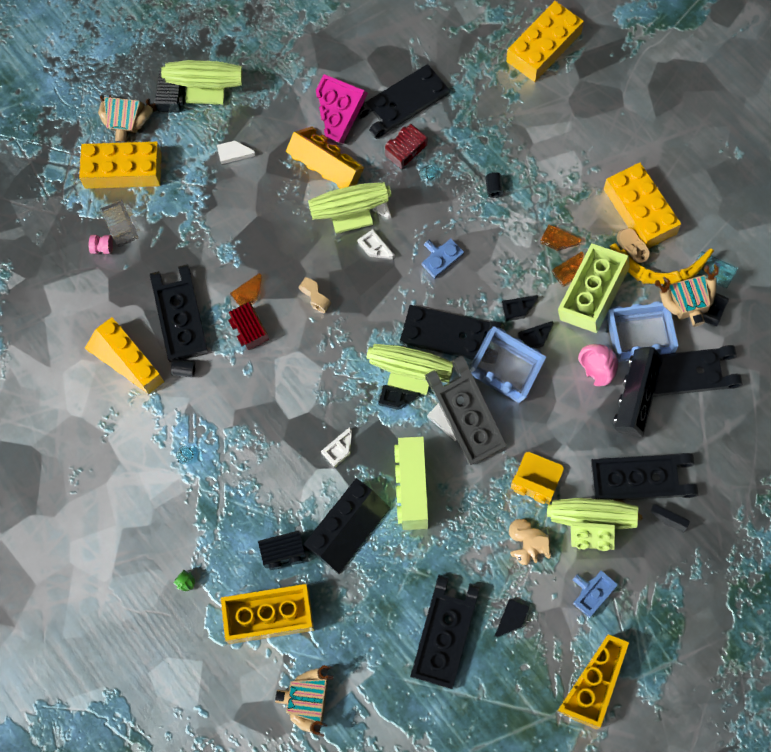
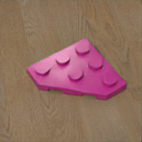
(338, 106)

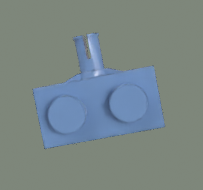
(441, 257)
(593, 592)

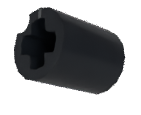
(494, 185)
(183, 368)

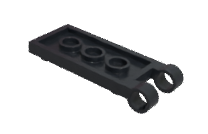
(411, 97)
(181, 323)
(441, 332)
(680, 376)
(632, 477)
(442, 642)

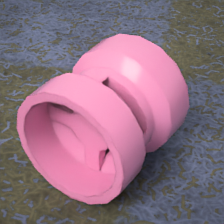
(100, 244)

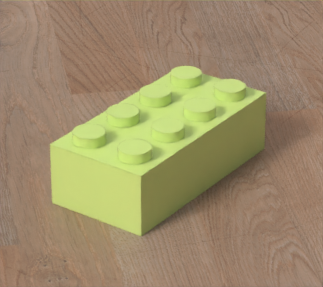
(594, 288)
(412, 481)

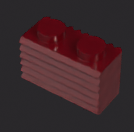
(405, 146)
(248, 326)

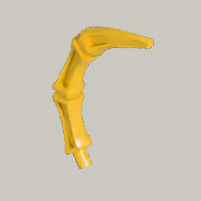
(649, 276)

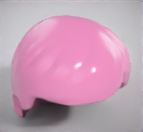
(599, 363)

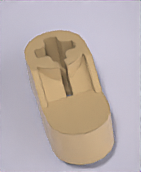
(633, 245)
(318, 300)

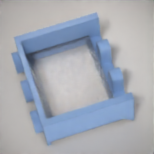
(641, 328)
(507, 364)

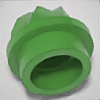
(185, 581)

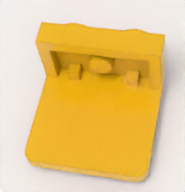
(537, 478)

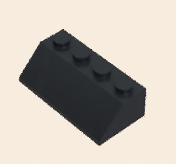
(638, 392)
(346, 526)

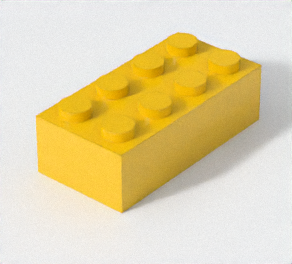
(544, 41)
(120, 165)
(642, 205)
(267, 614)

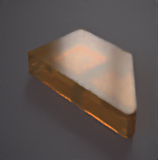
(558, 239)
(566, 271)
(248, 291)

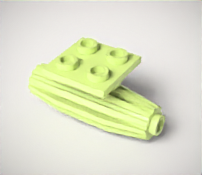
(203, 79)
(350, 205)
(409, 366)
(593, 520)

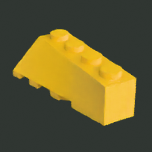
(324, 157)
(119, 352)
(593, 689)

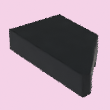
(518, 308)
(536, 336)
(396, 397)
(670, 518)
(512, 618)

